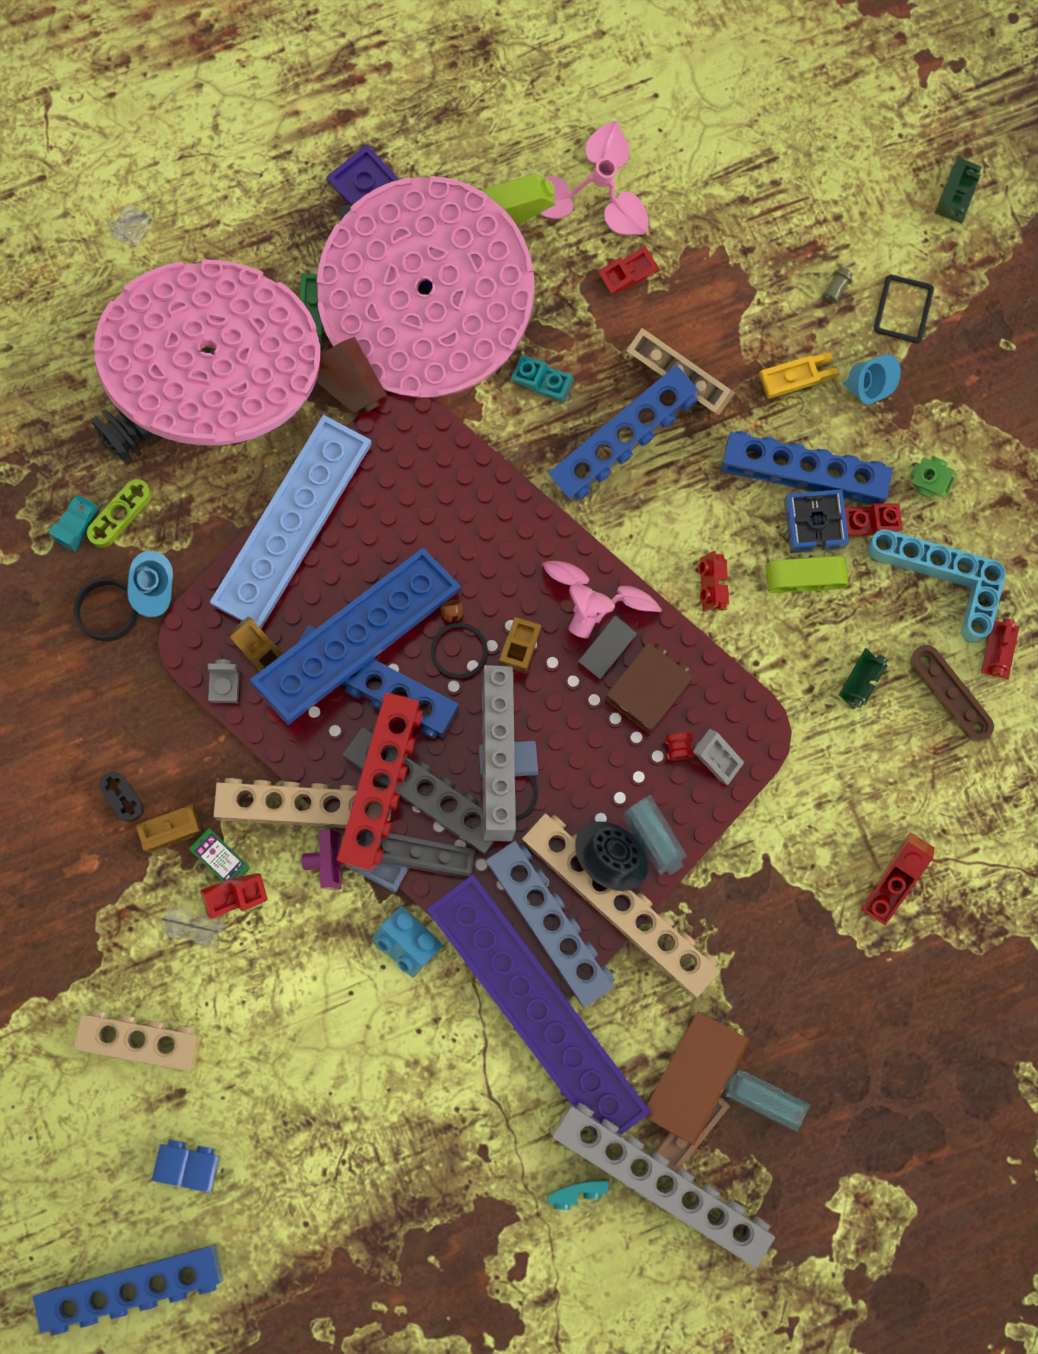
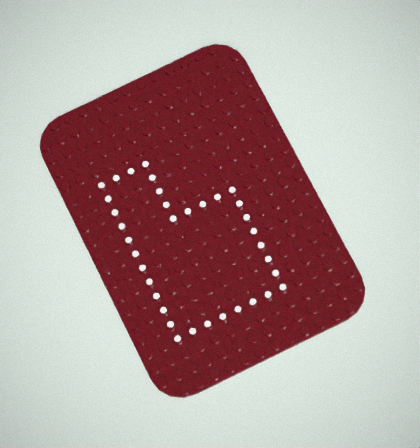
(491, 529)

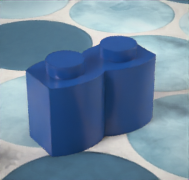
(186, 1167)

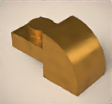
(254, 644)
(520, 645)

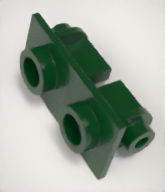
(858, 686)

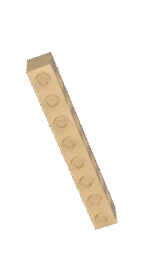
(693, 981)

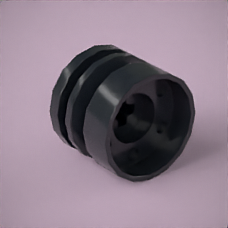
(122, 434)

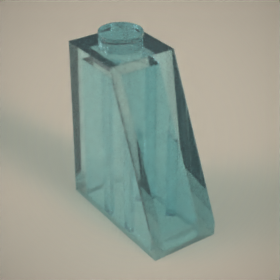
(655, 835)
(767, 1100)

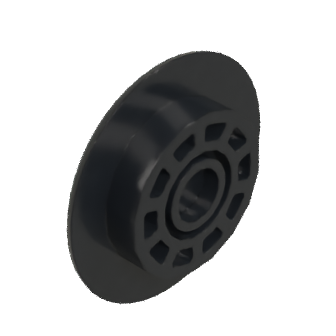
(605, 851)

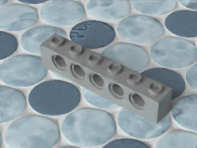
(498, 753)

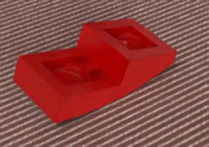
(629, 271)
(232, 894)

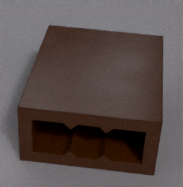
(649, 687)

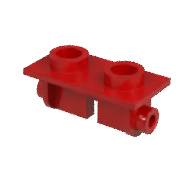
(712, 570)
(1000, 649)

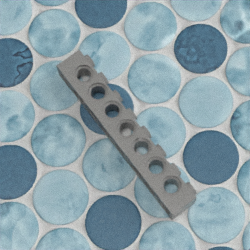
(749, 1247)

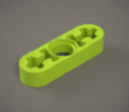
(120, 525)

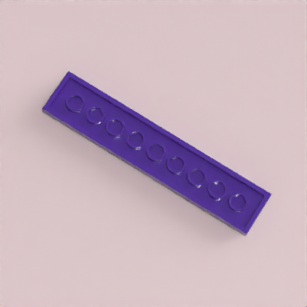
(535, 1005)

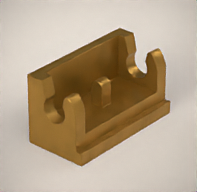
(169, 829)

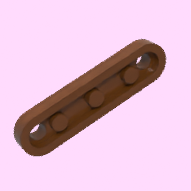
(952, 693)

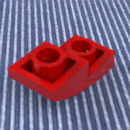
(869, 520)

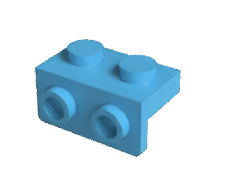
(406, 941)

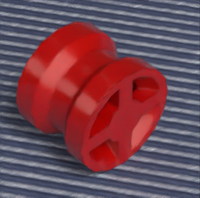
(680, 746)

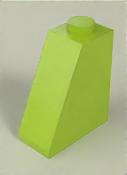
(523, 196)

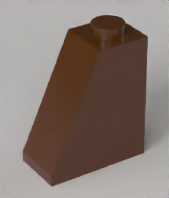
(350, 377)

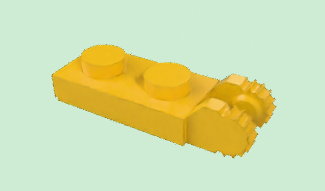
(796, 375)

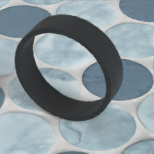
(83, 593)

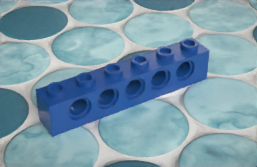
(672, 382)
(792, 475)
(443, 709)
(50, 1303)

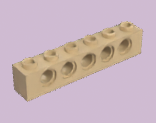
(230, 792)

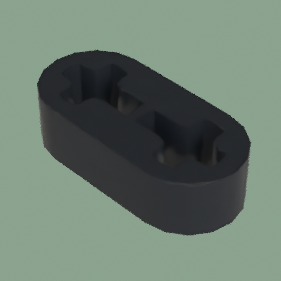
(116, 801)

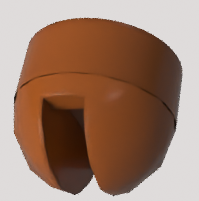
(452, 608)

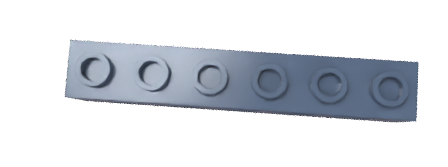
(518, 856)

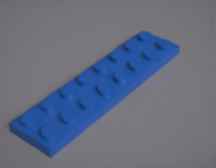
(354, 636)

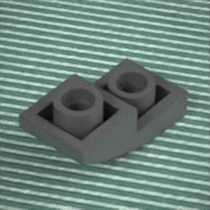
(607, 646)

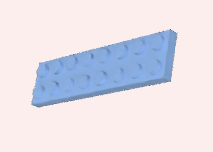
(291, 522)

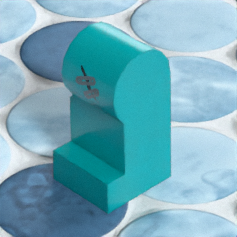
(74, 523)

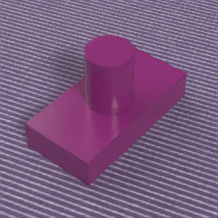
(326, 860)

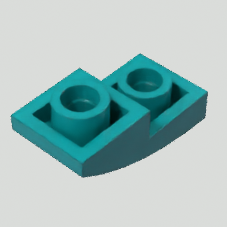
(541, 379)
(568, 1195)

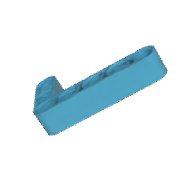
(948, 571)

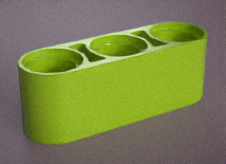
(807, 574)

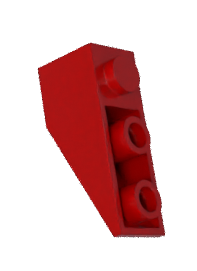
(898, 878)

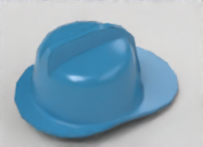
(874, 378)
(150, 583)

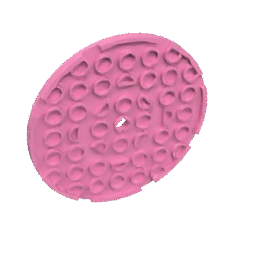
(435, 234)
(164, 383)

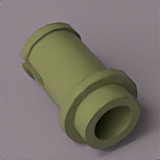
(841, 279)

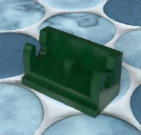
(958, 190)

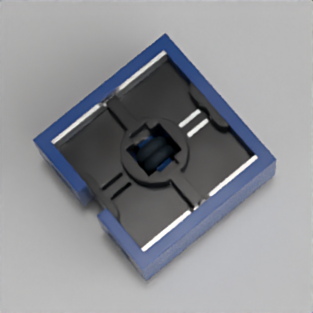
(816, 520)

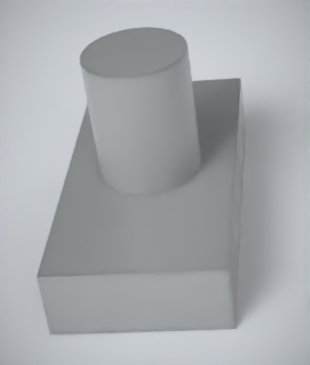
(718, 756)

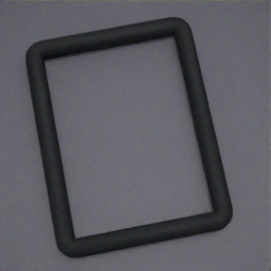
(882, 303)

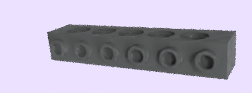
(431, 804)

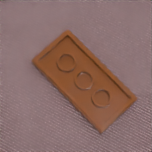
(696, 1077)

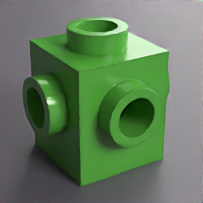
(940, 484)

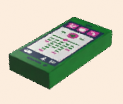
(219, 856)

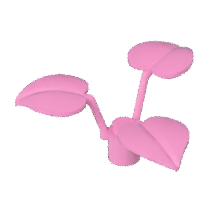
(609, 152)
(590, 602)

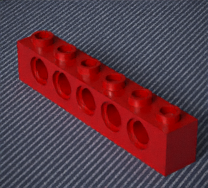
(393, 709)

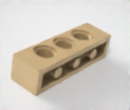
(663, 358)
(91, 1040)

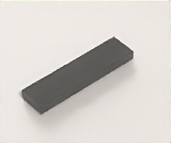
(424, 854)

